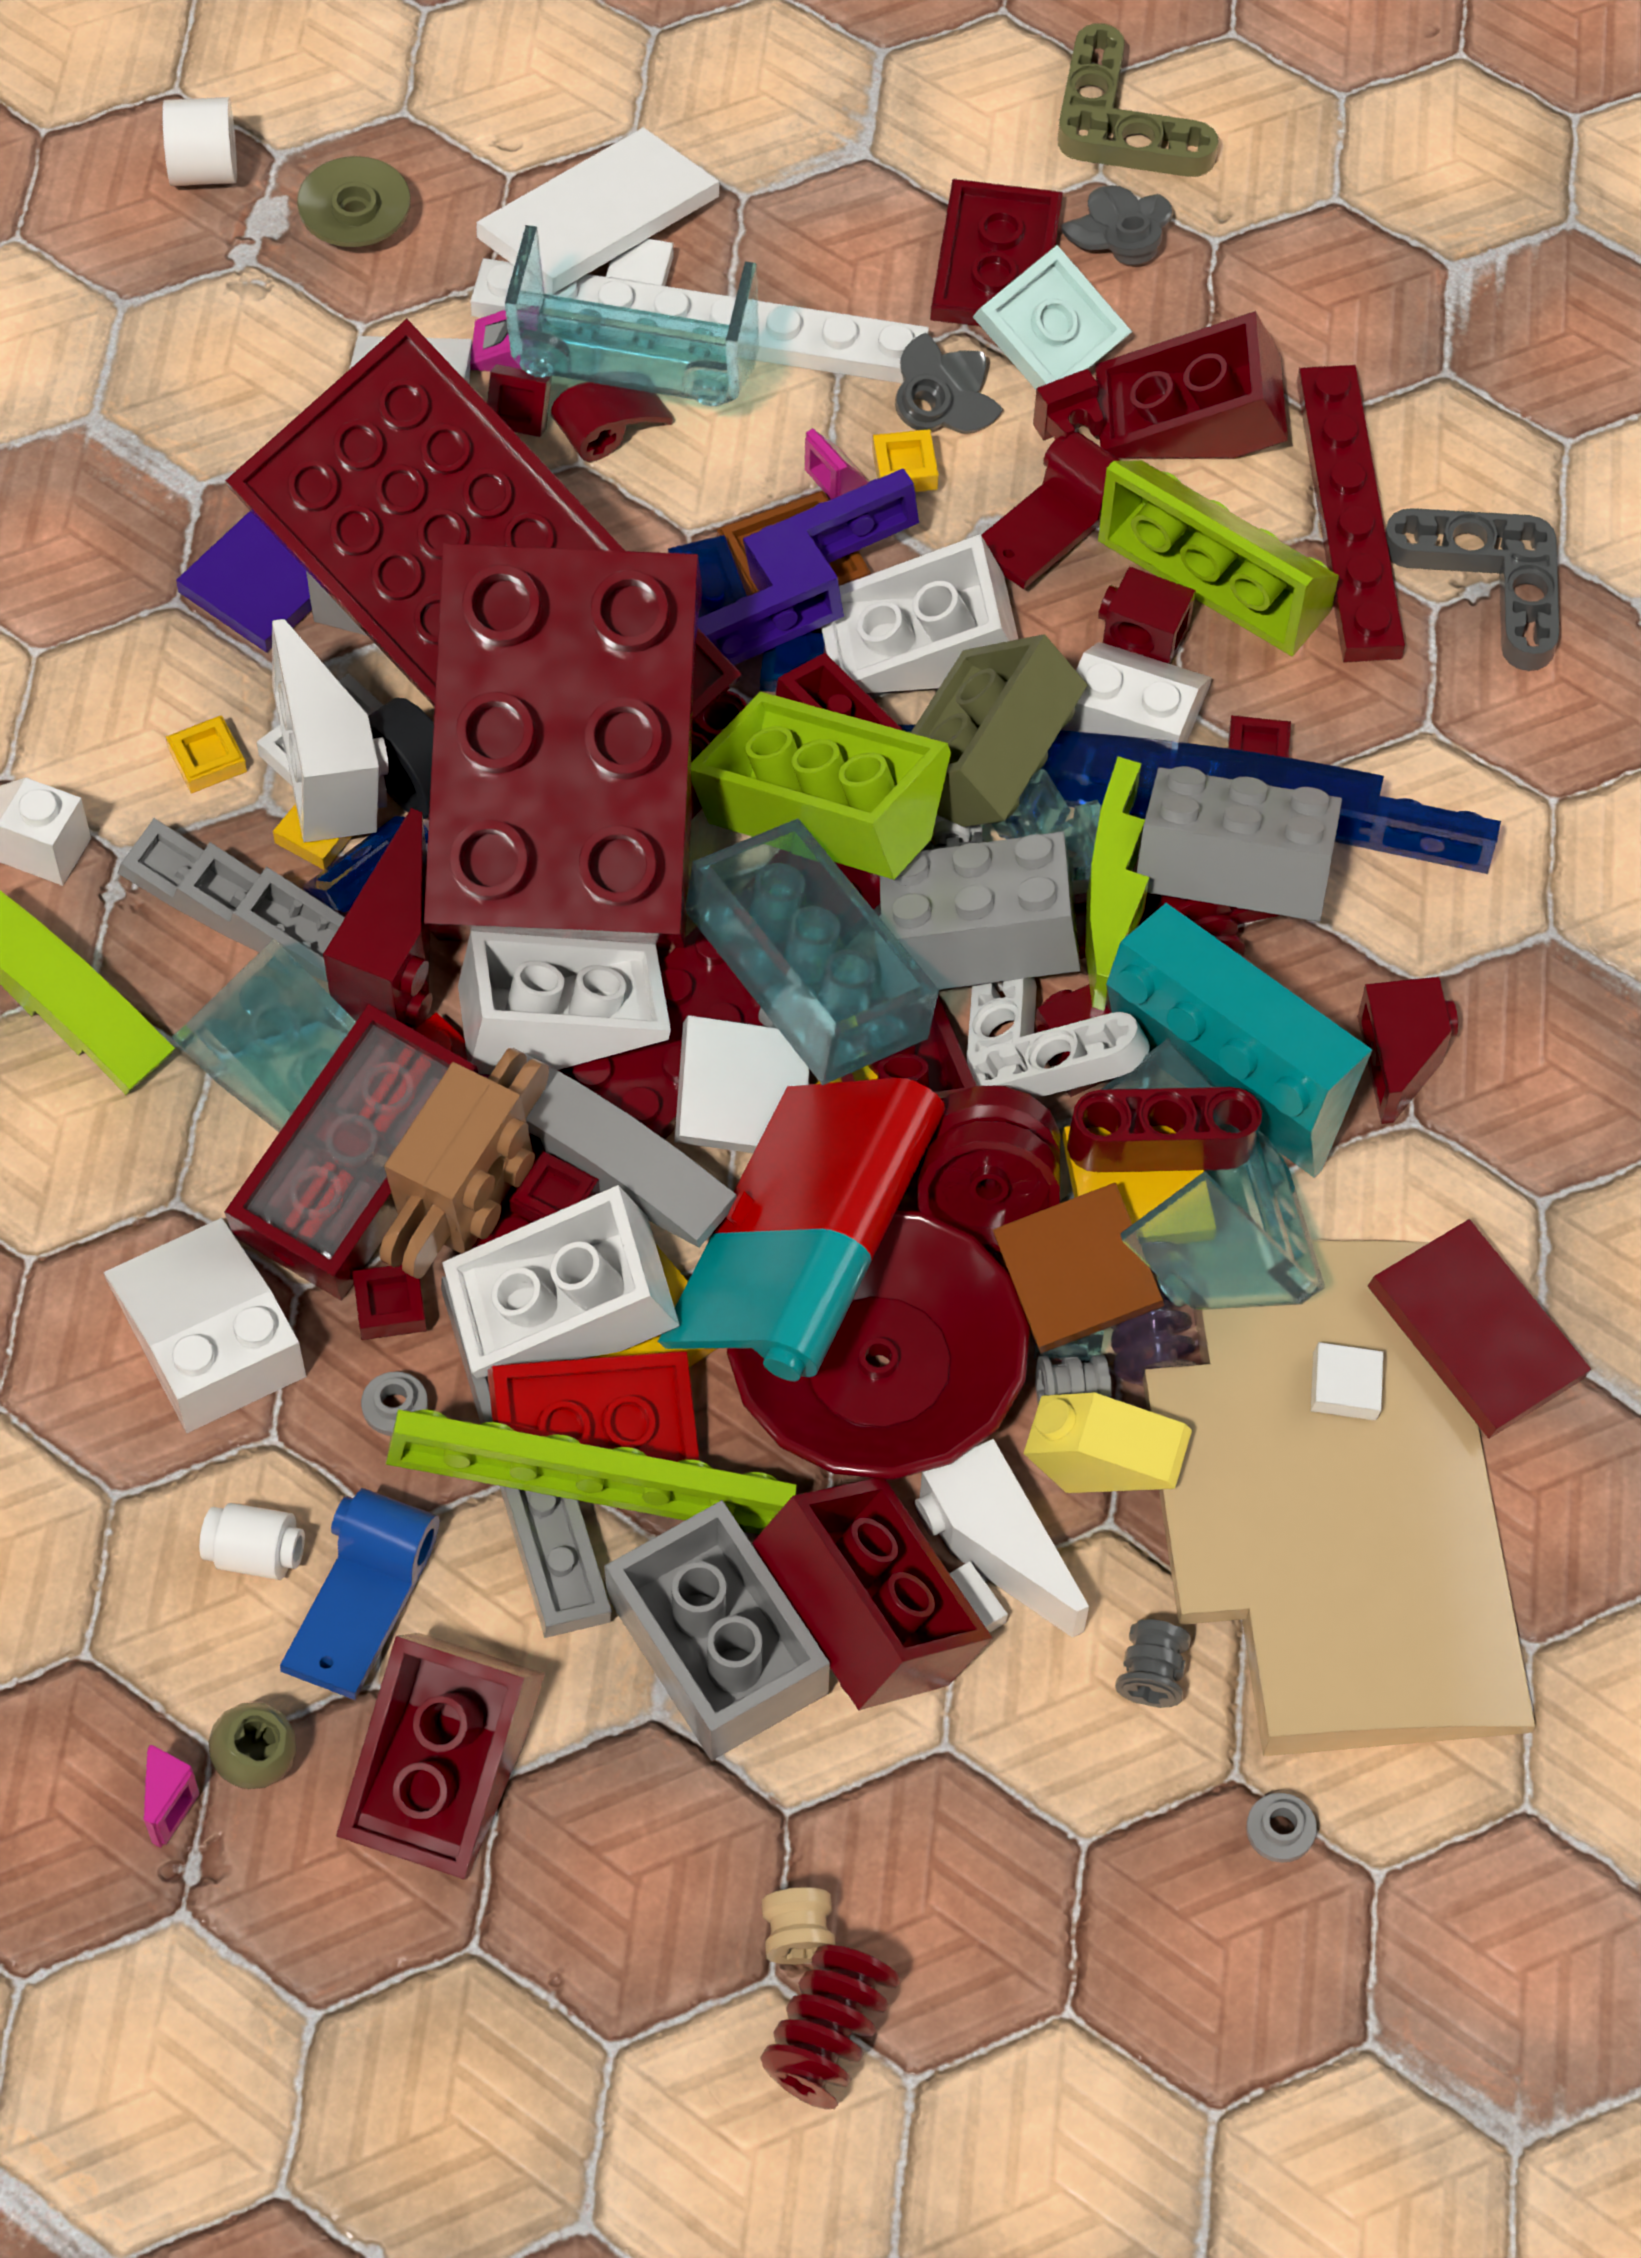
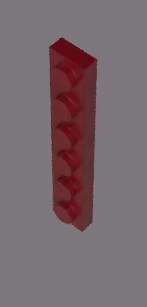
(1350, 513)

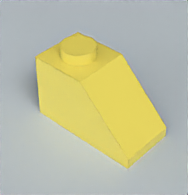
(1105, 1444)

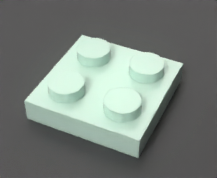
(1051, 321)

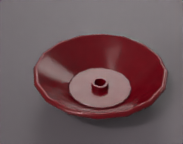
(953, 1350)

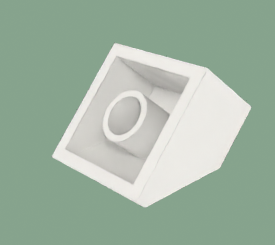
(1136, 696)

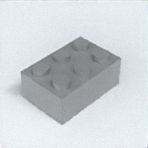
(1239, 842)
(986, 911)
(717, 1630)

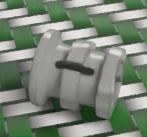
(1072, 1376)

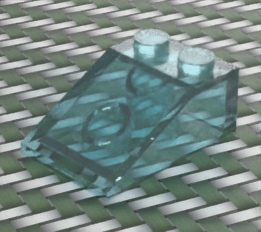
(267, 1034)

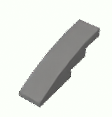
(232, 896)
(624, 1152)

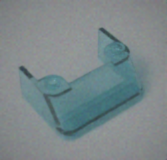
(628, 344)
(1228, 1232)

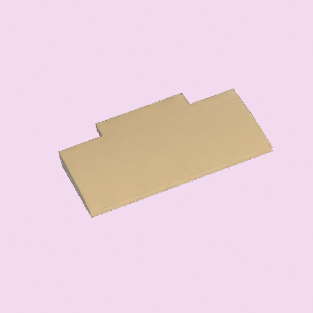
(1336, 1538)

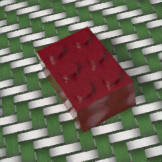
(871, 1592)

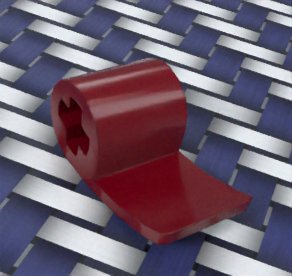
(597, 416)

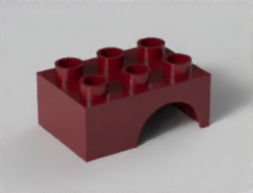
(563, 744)

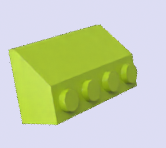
(1218, 554)
(850, 781)

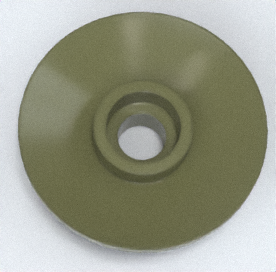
(353, 201)

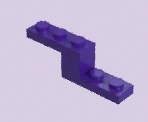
(793, 569)

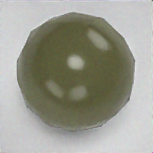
(252, 1745)

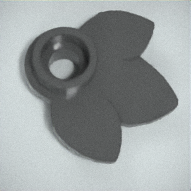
(1121, 224)
(948, 385)

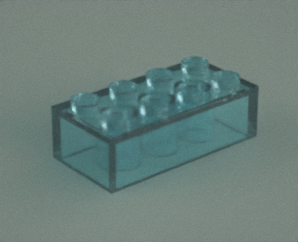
(811, 951)

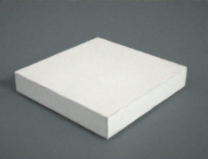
(732, 1082)

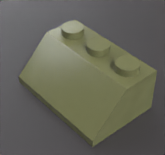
(999, 721)

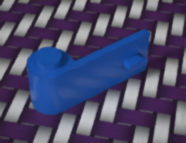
(377, 1567)

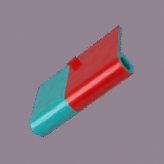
(806, 1221)

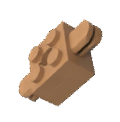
(461, 1160)

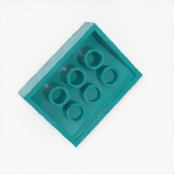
(1240, 1031)

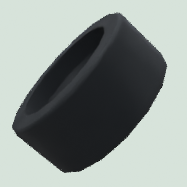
(409, 752)

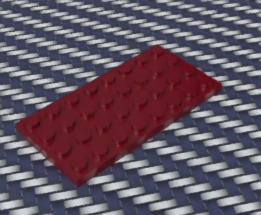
(392, 472)

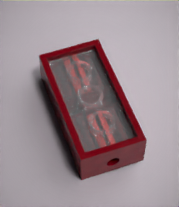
(322, 1184)

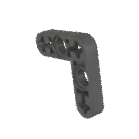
(1512, 564)

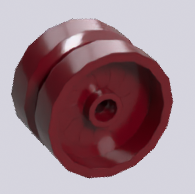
(990, 1161)

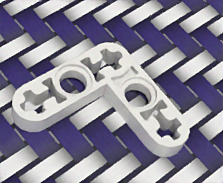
(1019, 1055)

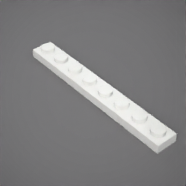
(786, 332)

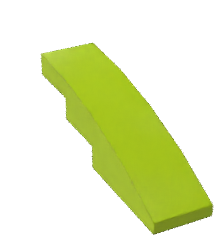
(1114, 891)
(75, 1000)

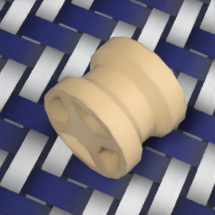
(796, 1924)

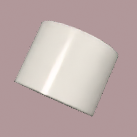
(199, 141)

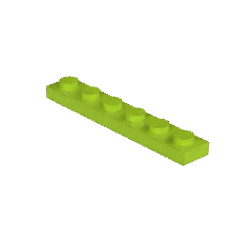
(579, 1471)

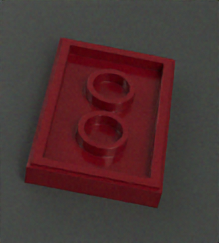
(988, 243)
(1479, 1328)

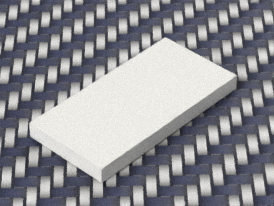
(601, 207)

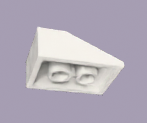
(919, 616)
(326, 743)
(559, 998)
(562, 1287)
(207, 1324)

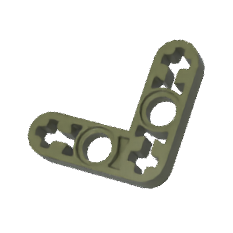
(1100, 117)

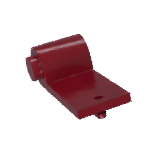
(1055, 513)

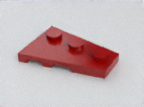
(602, 1402)

